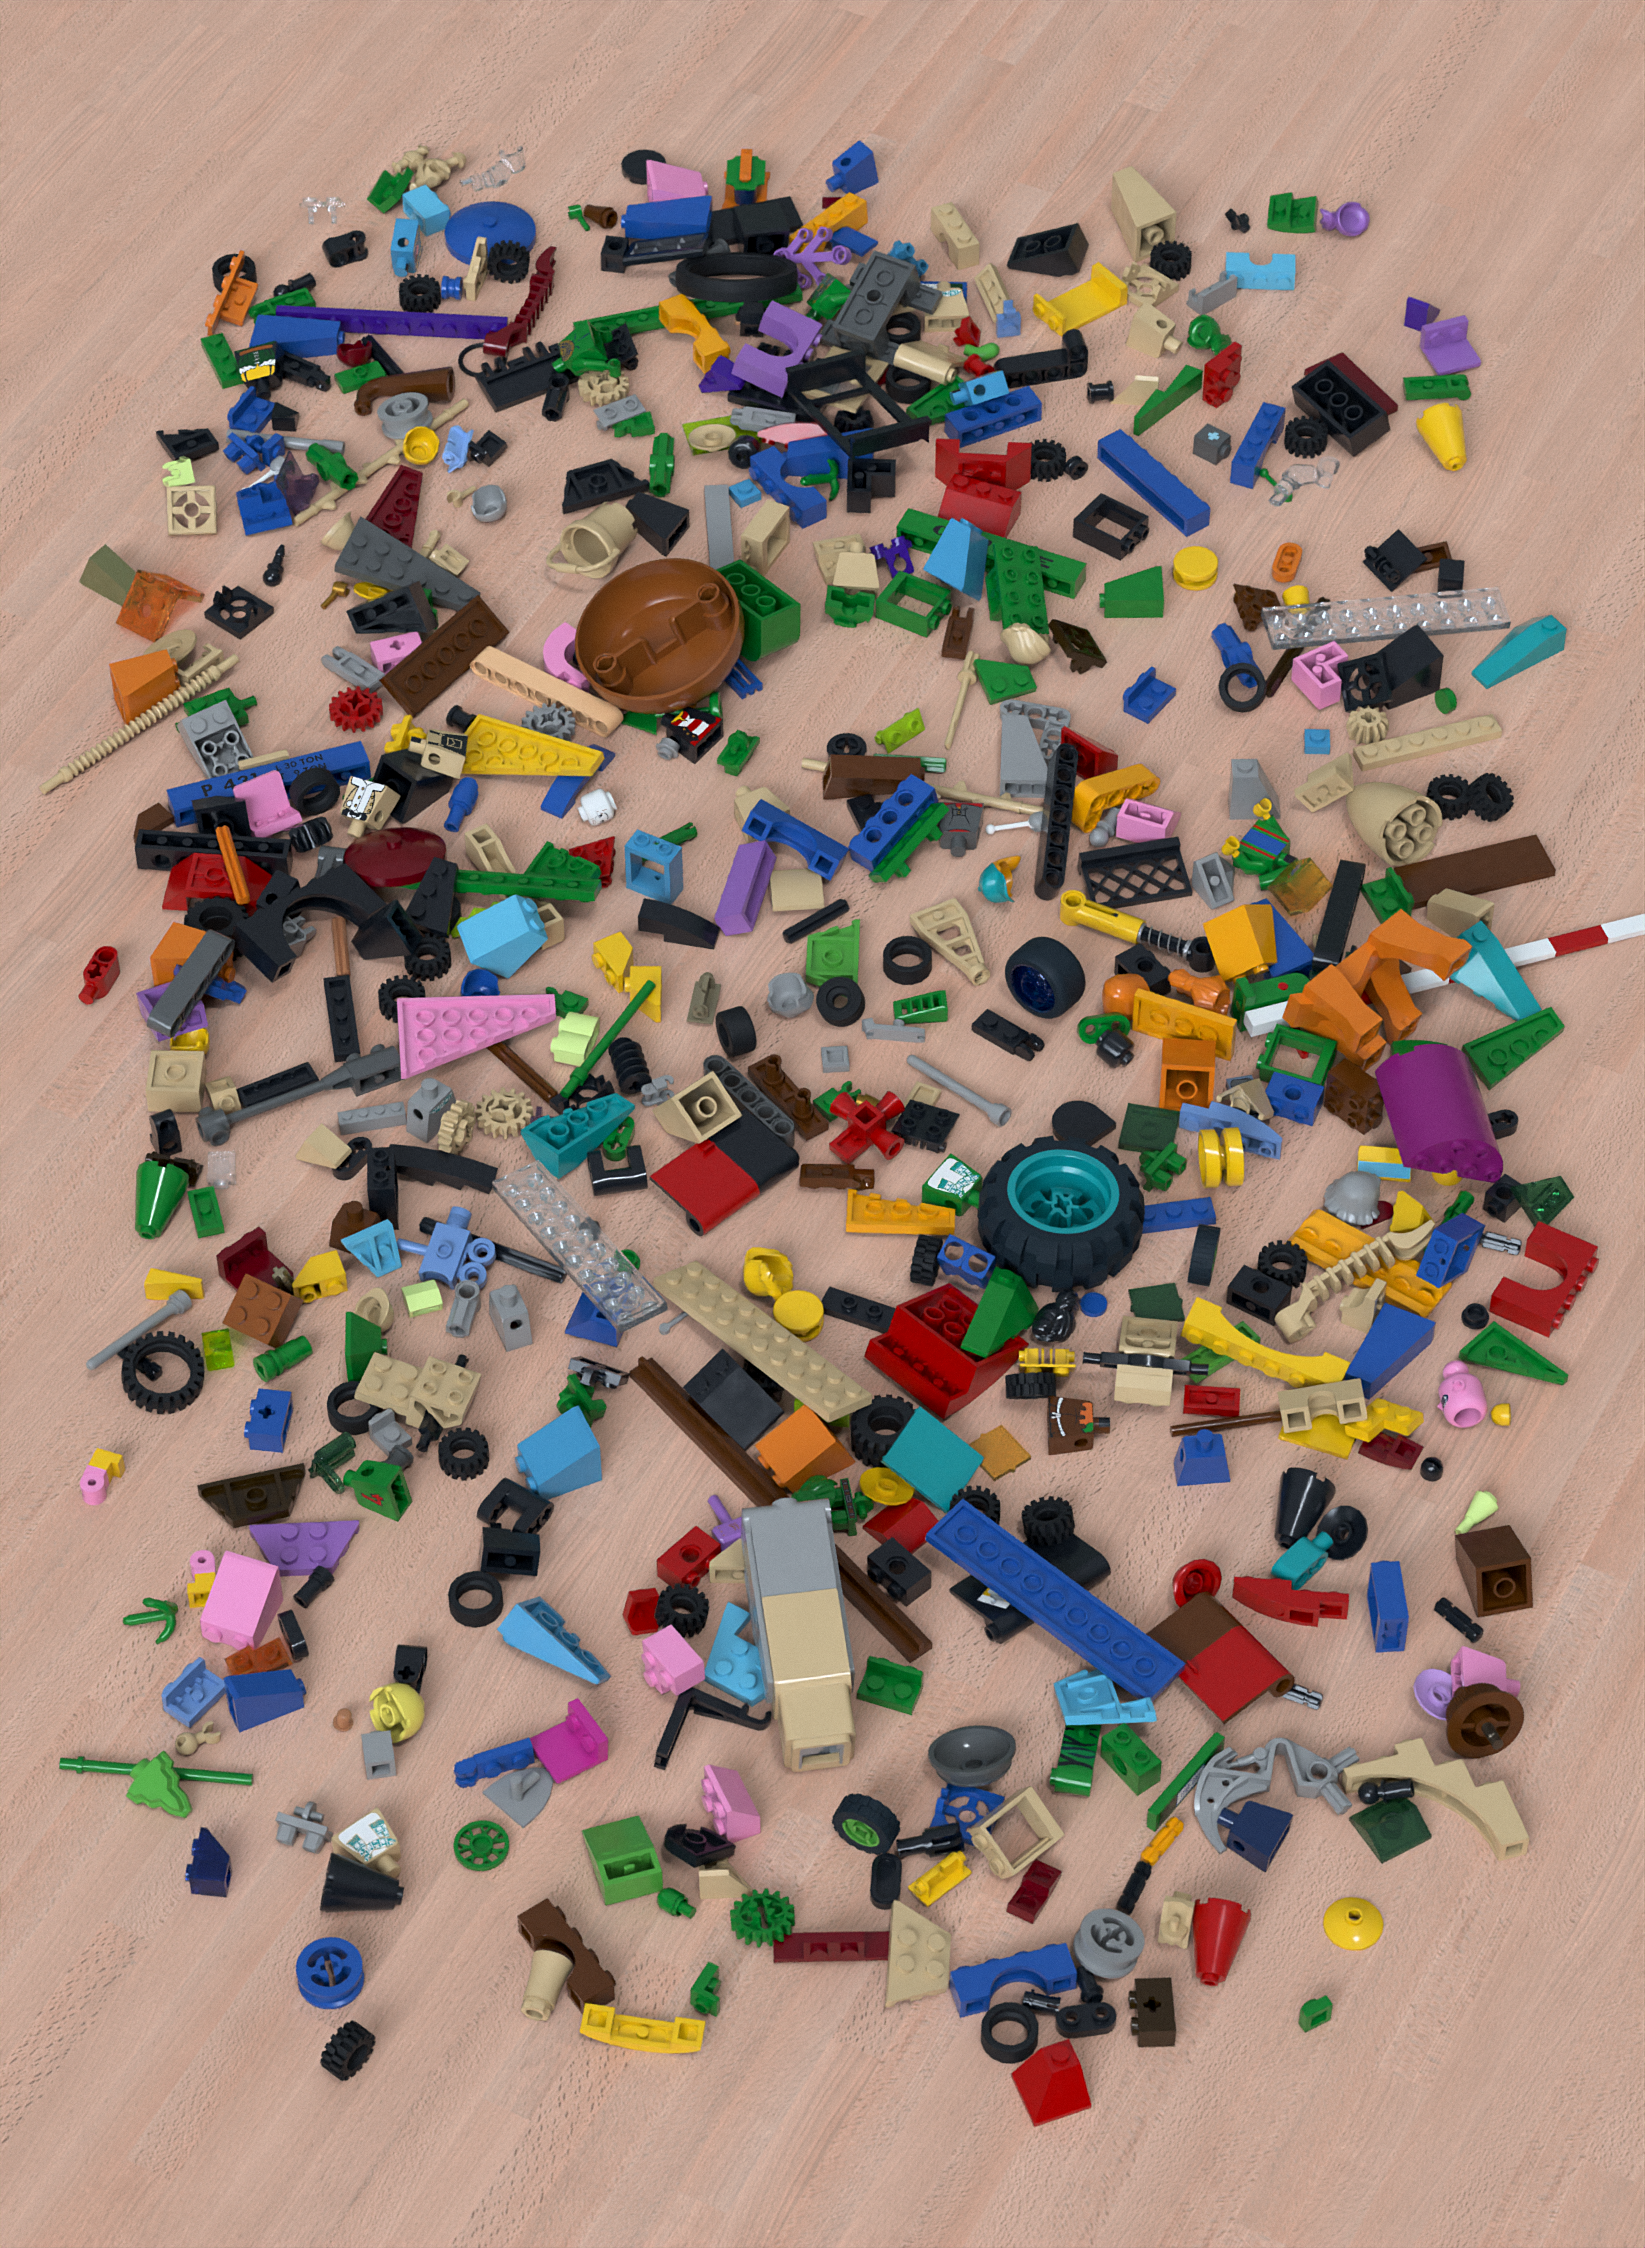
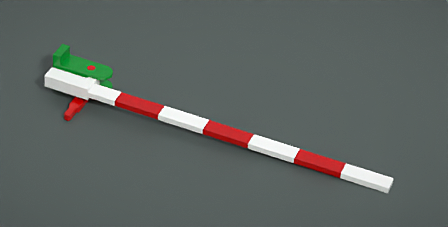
(1263, 1003)

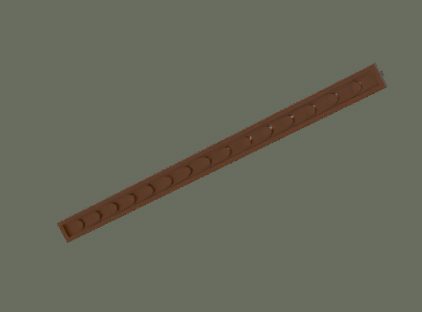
(764, 1491)

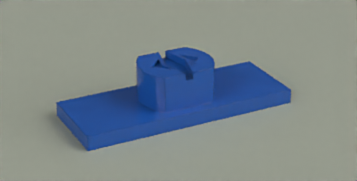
(854, 240)

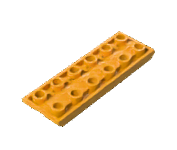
(1330, 1240)

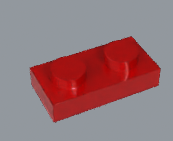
(1211, 1400)

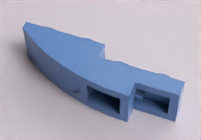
(1255, 1134)

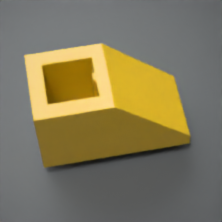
(614, 958)
(1408, 1214)
(320, 1278)

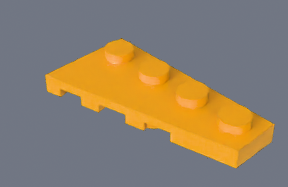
(879, 1215)

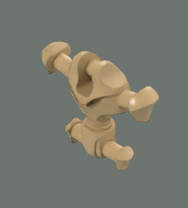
(429, 171)

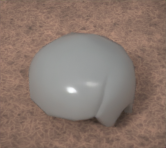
(489, 503)

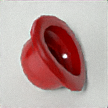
(1195, 1578)

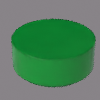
(1445, 700)

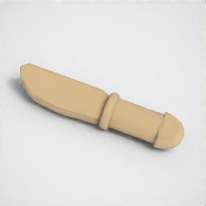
(428, 547)

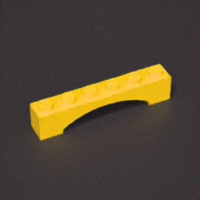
(1211, 1329)

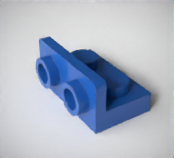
(250, 412)
(1147, 696)

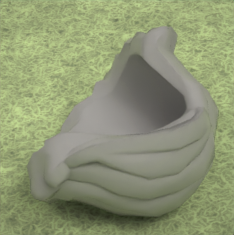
(1354, 1198)

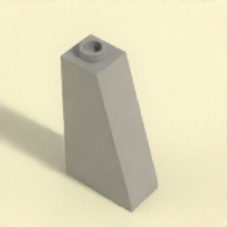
(1022, 761)

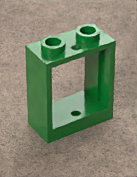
(919, 589)
(1302, 1041)

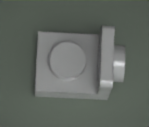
(387, 1432)

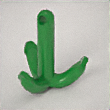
(830, 478)
(166, 1611)

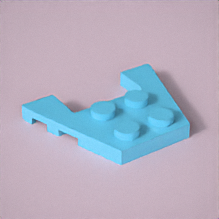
(735, 1662)
(1093, 1700)

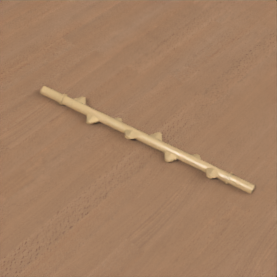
(369, 468)
(958, 792)

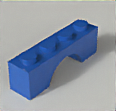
(1250, 456)
(804, 503)
(774, 825)
(1045, 1968)

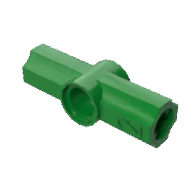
(662, 465)
(331, 466)

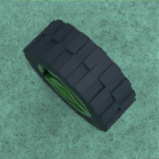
(1204, 1255)
(866, 1824)

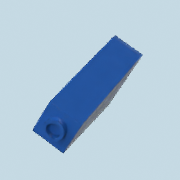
(668, 218)
(299, 335)
(811, 456)
(1291, 951)
(1389, 1347)

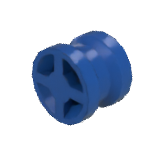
(452, 287)

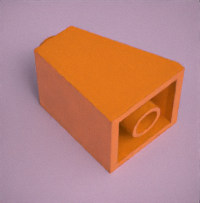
(143, 682)
(175, 949)
(1187, 1073)
(802, 1449)

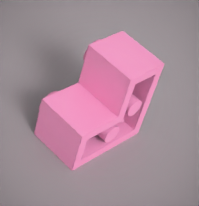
(1318, 674)
(671, 1662)

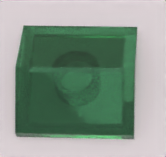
(1391, 1828)

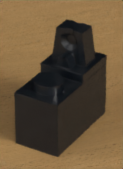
(508, 1551)

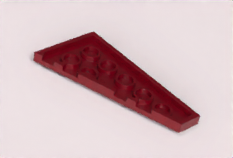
(398, 505)

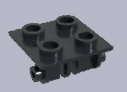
(622, 347)
(1394, 560)
(925, 1124)

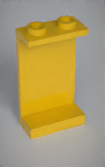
(1084, 303)

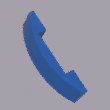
(564, 789)

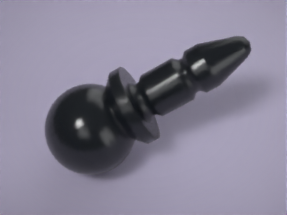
(272, 576)

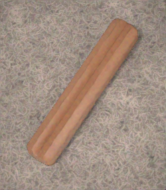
(340, 946)

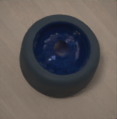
(1045, 977)

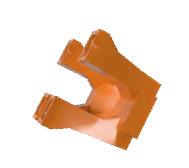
(1333, 1001)

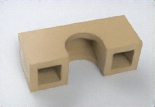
(950, 227)
(1338, 1398)

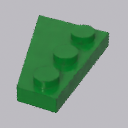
(936, 403)
(559, 863)

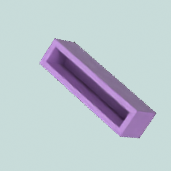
(745, 888)

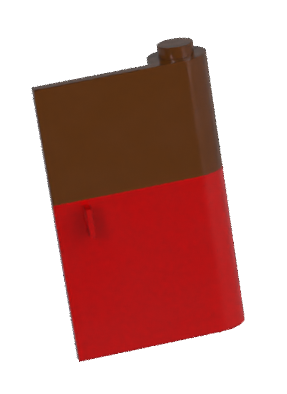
(1221, 1657)

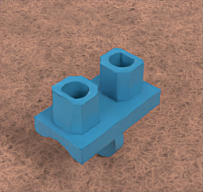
(905, 252)

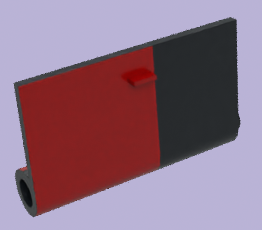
(725, 1172)

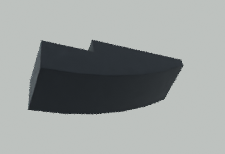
(677, 925)

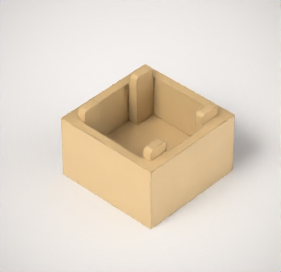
(176, 1081)

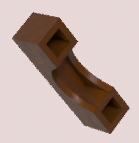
(546, 1929)

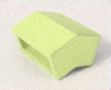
(422, 1298)

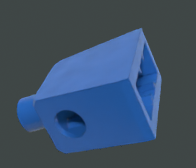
(853, 170)
(1201, 1460)

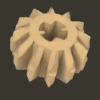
(1367, 725)

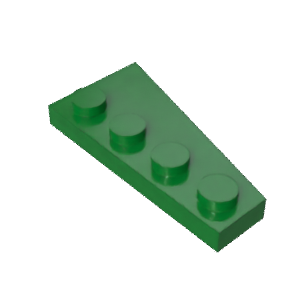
(1509, 1047)

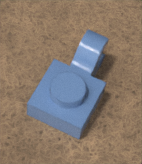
(1009, 322)

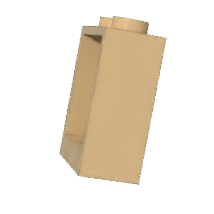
(766, 536)
(1037, 1817)

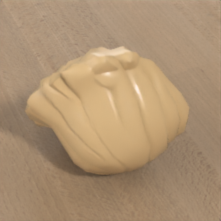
(1025, 644)

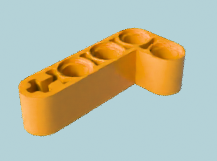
(1109, 791)

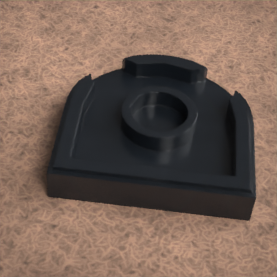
(1081, 1121)
(697, 1846)

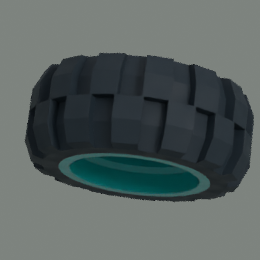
(1037, 1235)

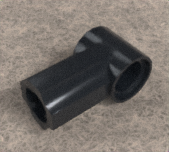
(556, 397)

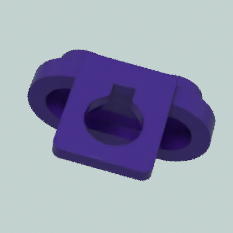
(898, 546)

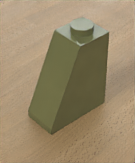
(108, 575)

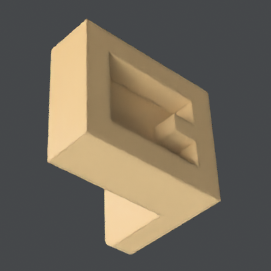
(449, 560)
(223, 1095)

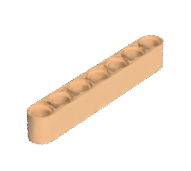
(542, 688)

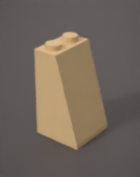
(1141, 213)

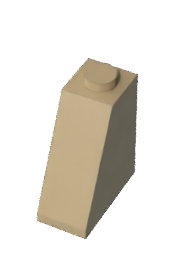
(1458, 911)

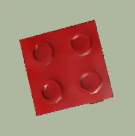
(601, 854)

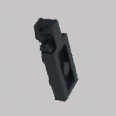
(305, 372)

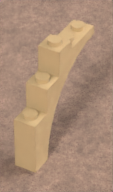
(1449, 1784)

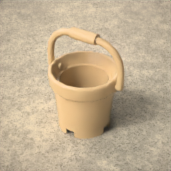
(595, 541)

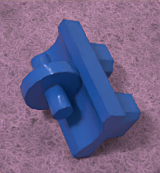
(249, 451)

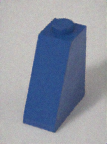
(262, 1697)

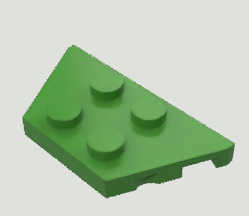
(833, 954)

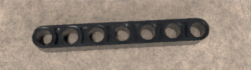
(1056, 822)
(1338, 914)

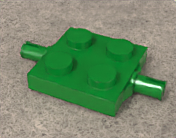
(236, 705)

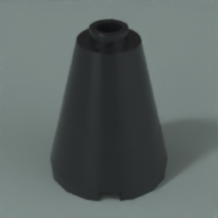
(1300, 1504)
(357, 1887)

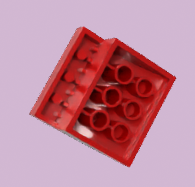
(926, 1354)

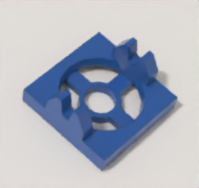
(975, 1795)

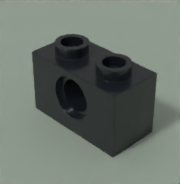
(1143, 962)
(1258, 1294)
(894, 1558)

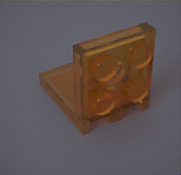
(161, 594)

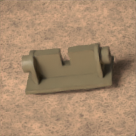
(704, 1000)

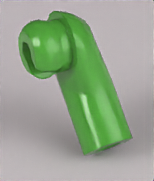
(986, 351)

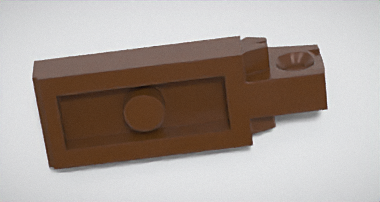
(836, 1176)

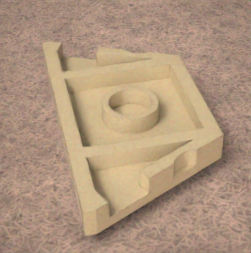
(915, 1956)

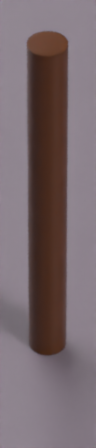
(1226, 1423)

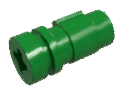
(283, 1357)

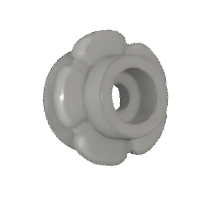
(668, 749)

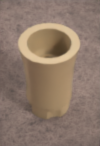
(544, 1984)

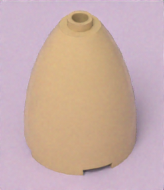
(1394, 821)

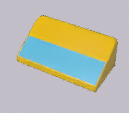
(1383, 1162)

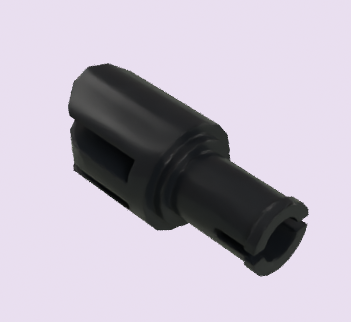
(934, 1841)

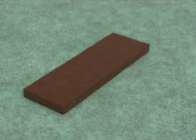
(443, 656)
(1478, 869)

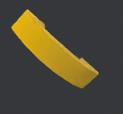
(642, 2033)

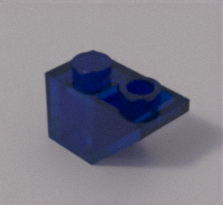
(210, 1868)

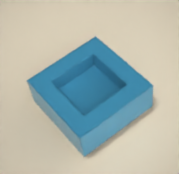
(744, 493)
(1317, 741)

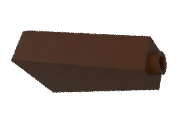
(863, 775)

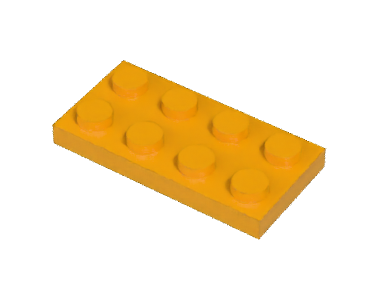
(1170, 1018)

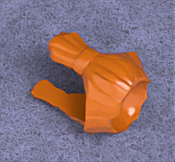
(1205, 992)

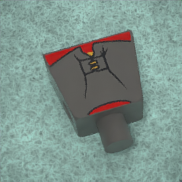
(961, 827)

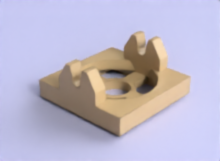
(1158, 293)
(208, 527)

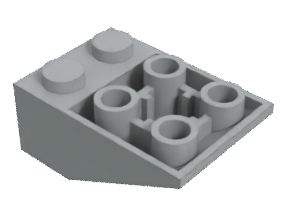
(215, 740)

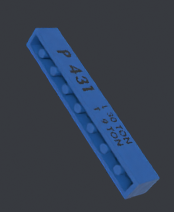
(340, 761)

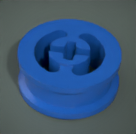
(314, 1978)

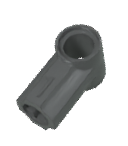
(328, 858)

